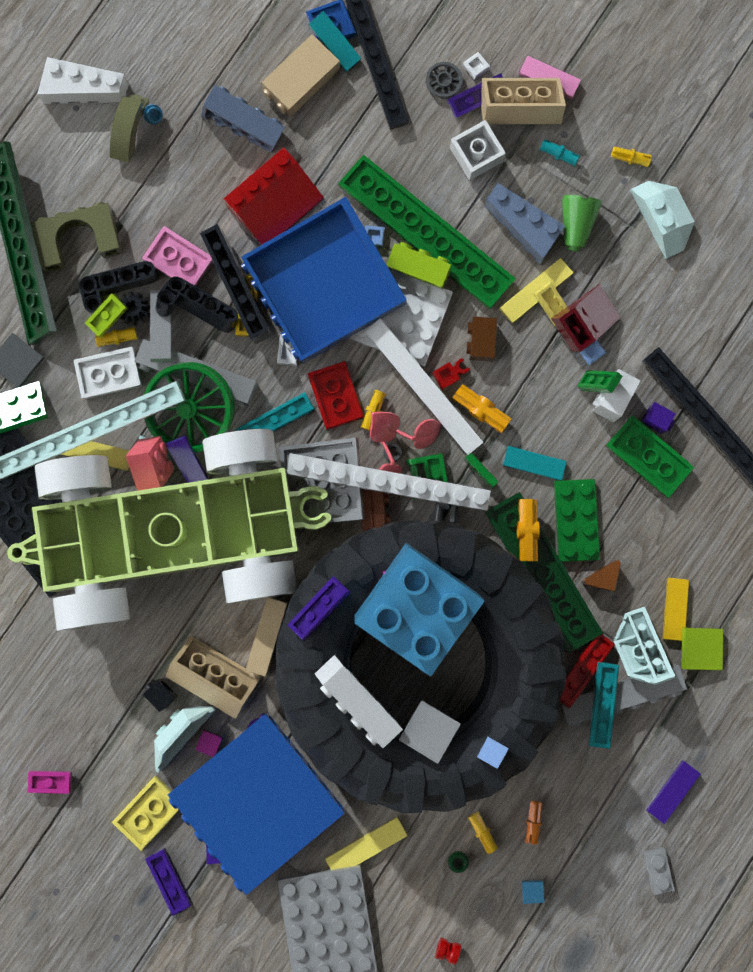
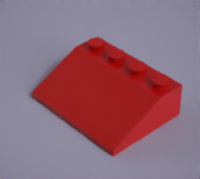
(273, 197)

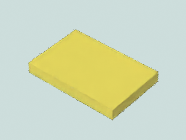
(146, 813)

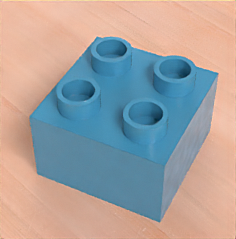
(418, 609)

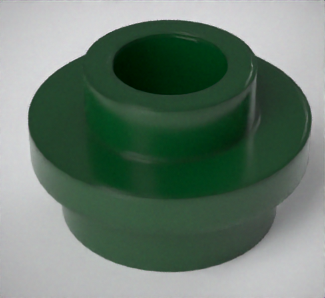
(458, 868)

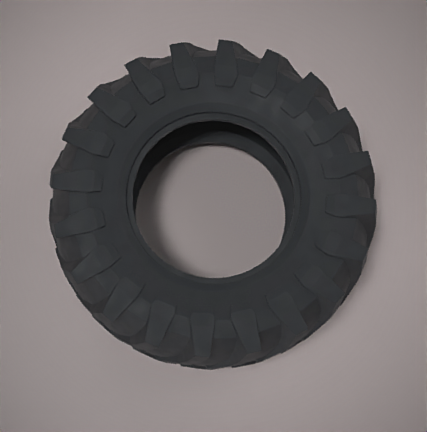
(512, 706)

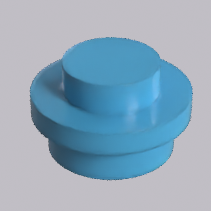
(152, 114)

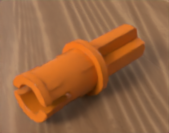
(534, 822)

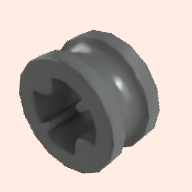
(398, 450)

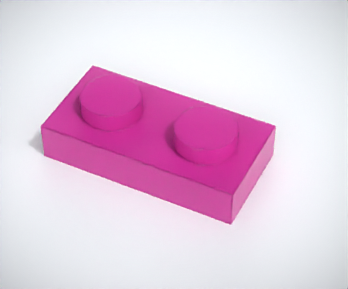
(49, 782)

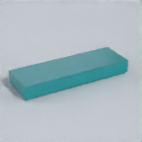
(334, 41)
(534, 463)

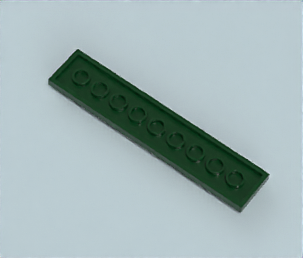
(22, 252)

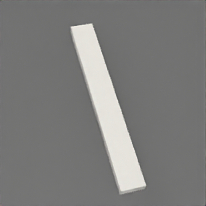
(424, 386)

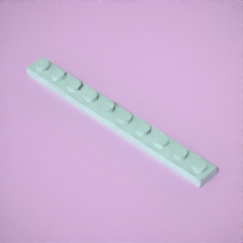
(91, 429)

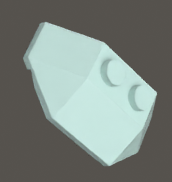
(665, 215)
(641, 649)
(178, 733)

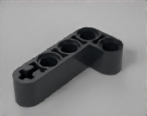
(99, 280)
(220, 316)

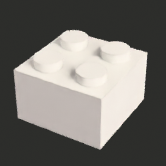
(477, 150)
(614, 404)

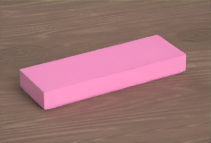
(536, 69)

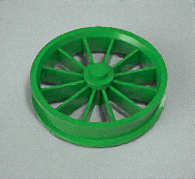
(190, 408)

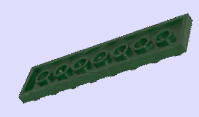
(568, 605)

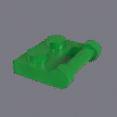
(433, 467)

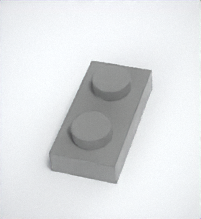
(658, 871)

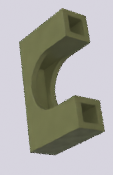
(49, 233)

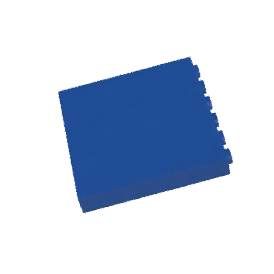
(323, 280)
(256, 803)

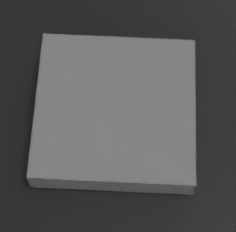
(429, 732)

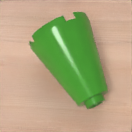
(578, 218)

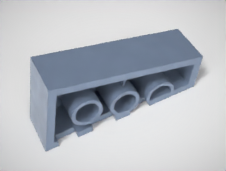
(242, 118)
(524, 221)

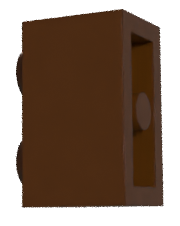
(483, 339)

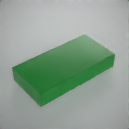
(481, 470)

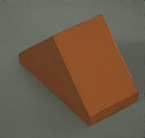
(605, 577)

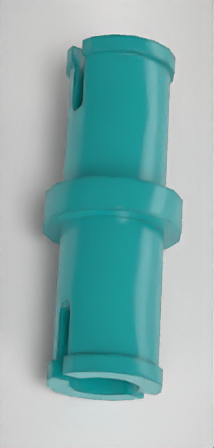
(559, 152)

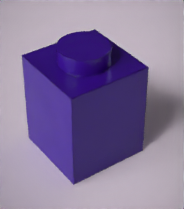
(659, 418)

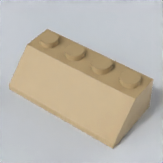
(522, 101)
(212, 677)

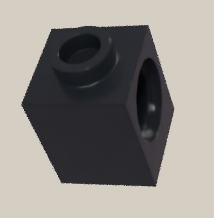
(159, 694)

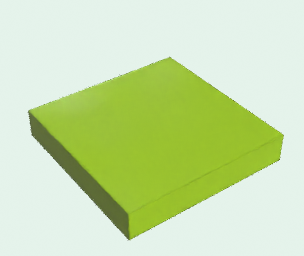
(702, 648)

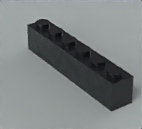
(236, 284)

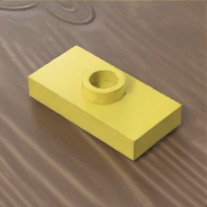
(550, 300)

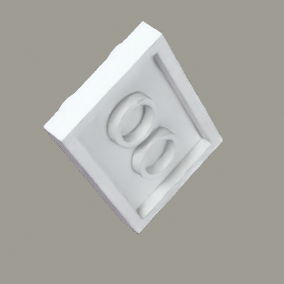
(107, 373)

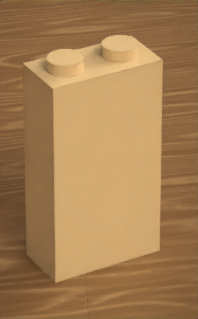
(300, 76)
(266, 638)

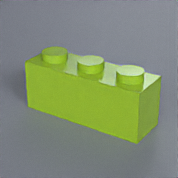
(419, 265)

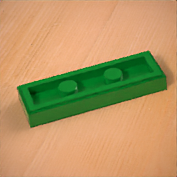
(599, 381)

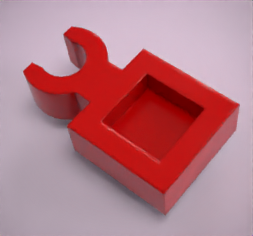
(448, 374)

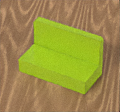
(106, 315)

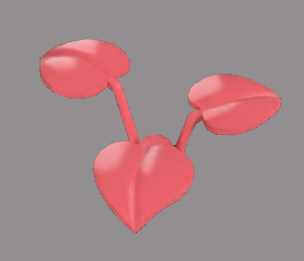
(385, 426)

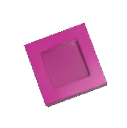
(209, 743)

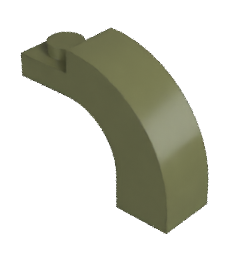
(125, 127)

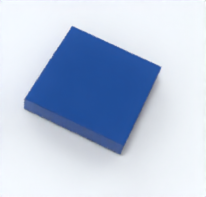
(338, 15)

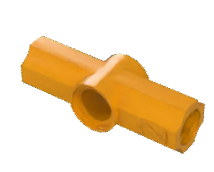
(481, 408)
(528, 530)

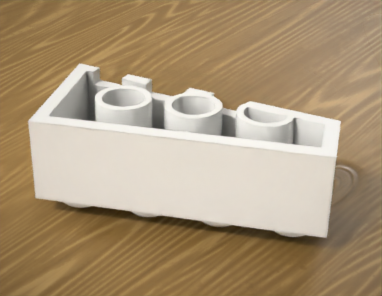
(80, 83)
(356, 700)

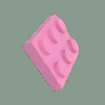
(177, 257)

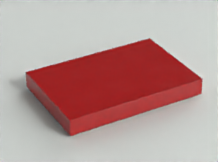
(335, 395)

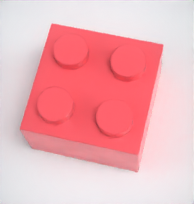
(149, 463)

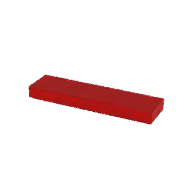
(585, 668)

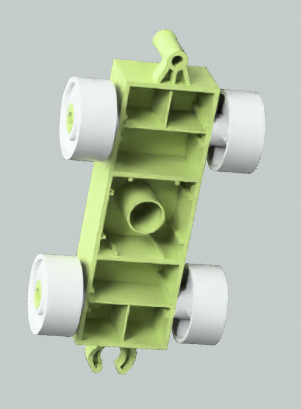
(166, 528)

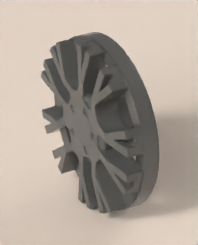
(444, 80)

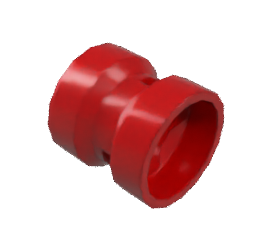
(448, 951)

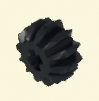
(139, 313)

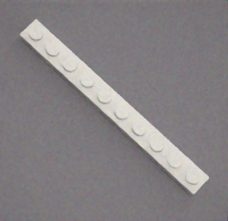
(387, 482)

